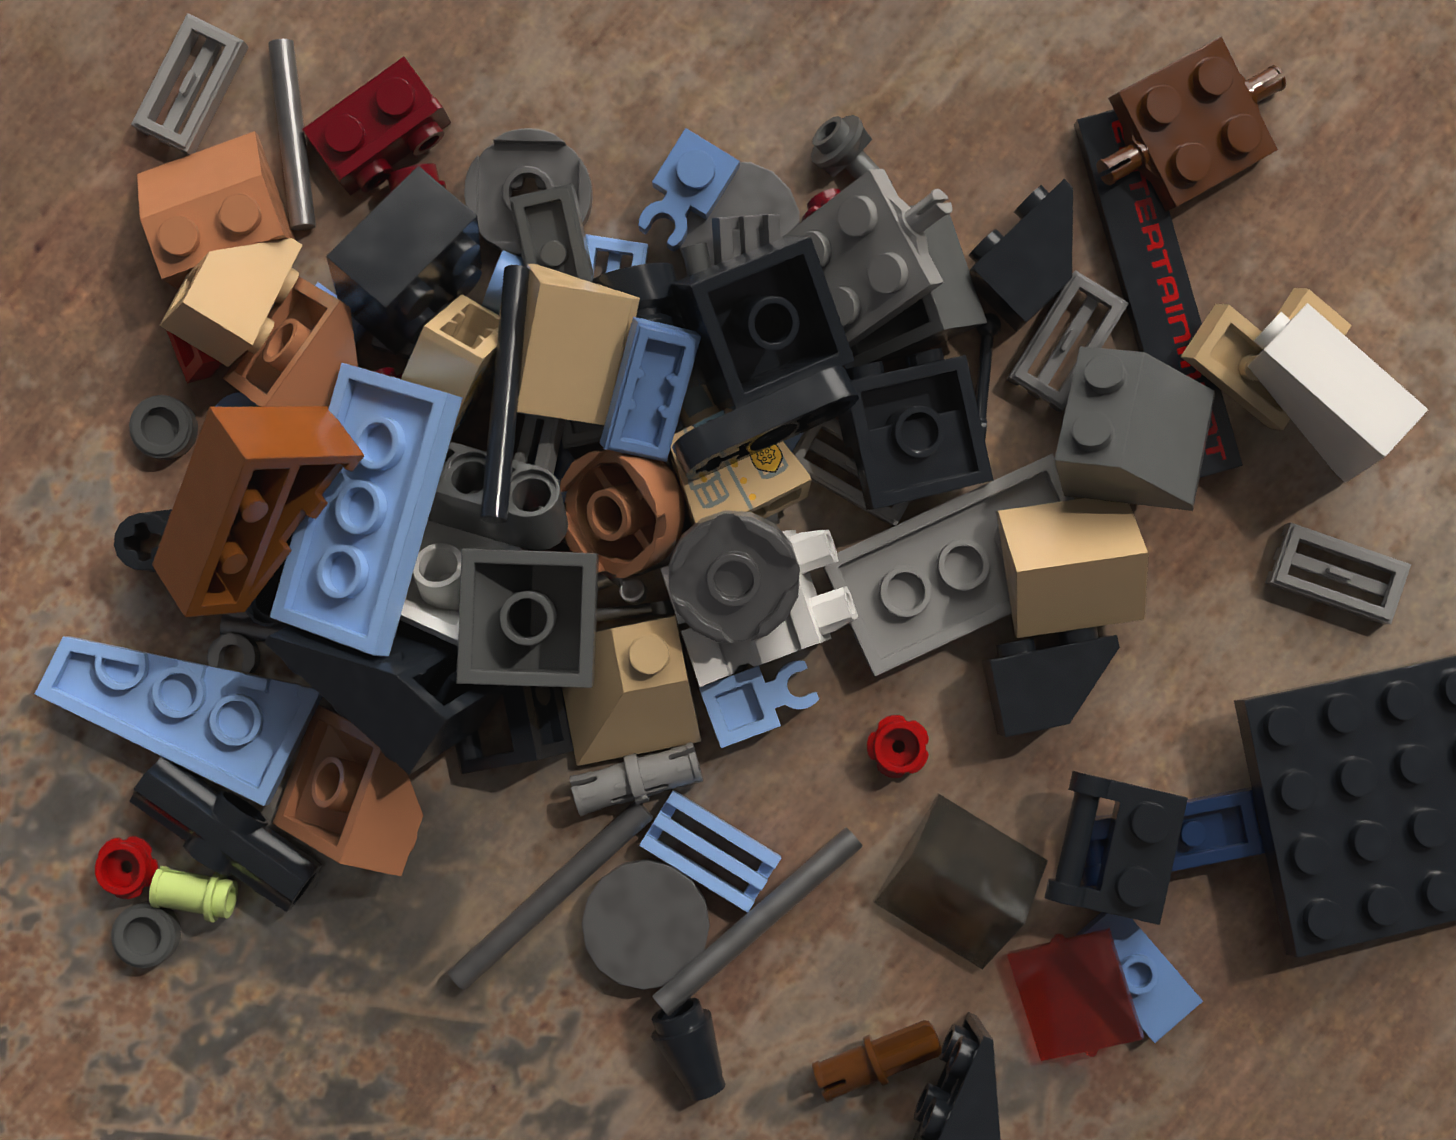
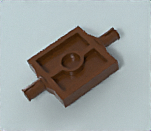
(1192, 124)

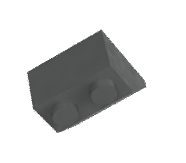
(935, 317)
(1133, 431)
(527, 618)

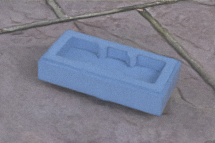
(650, 389)
(1155, 985)

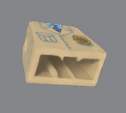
(456, 353)
(754, 484)

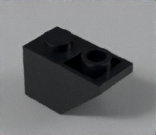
(1031, 261)
(1048, 684)

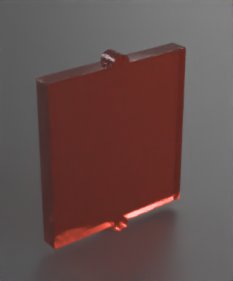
(1075, 995)

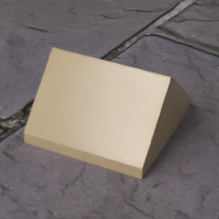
(572, 346)
(1073, 565)

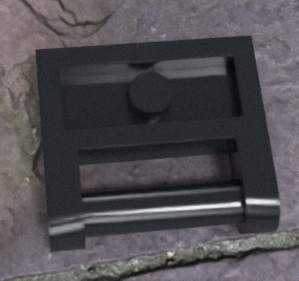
(1136, 851)

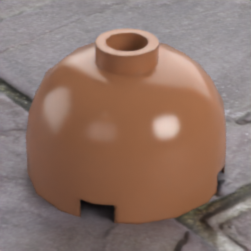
(623, 510)

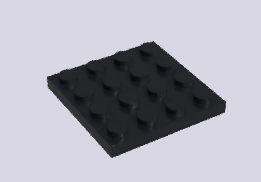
(1357, 802)

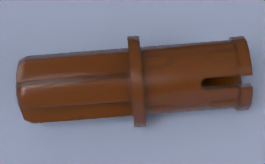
(877, 1060)

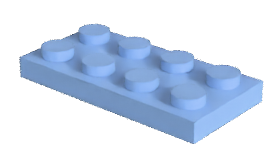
(361, 551)

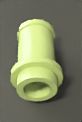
(195, 893)

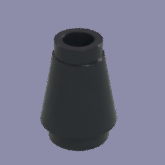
(690, 1048)

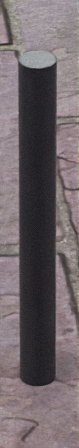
(505, 395)

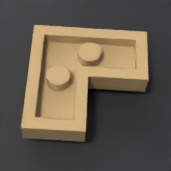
(1227, 347)

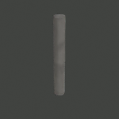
(291, 134)

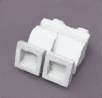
(806, 625)

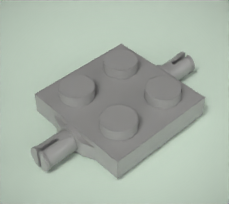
(874, 251)

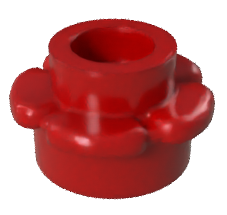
(914, 753)
(109, 866)

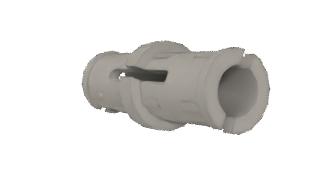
(636, 779)

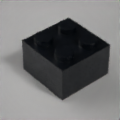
(407, 260)
(762, 321)

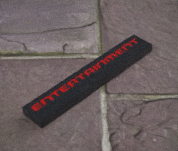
(1151, 274)

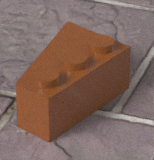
(244, 498)

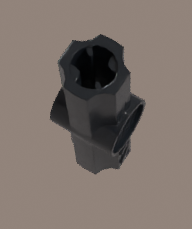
(225, 833)

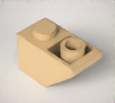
(228, 298)

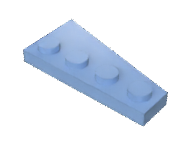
(199, 716)

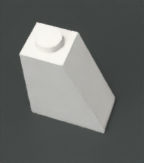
(1333, 391)

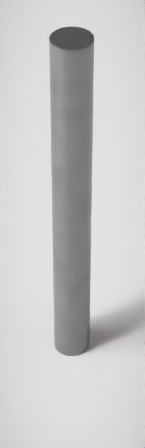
(550, 895)
(757, 921)

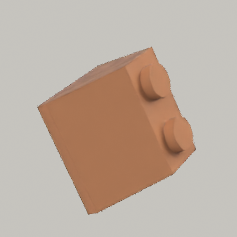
(210, 204)

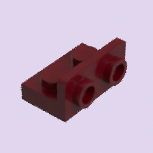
(378, 127)

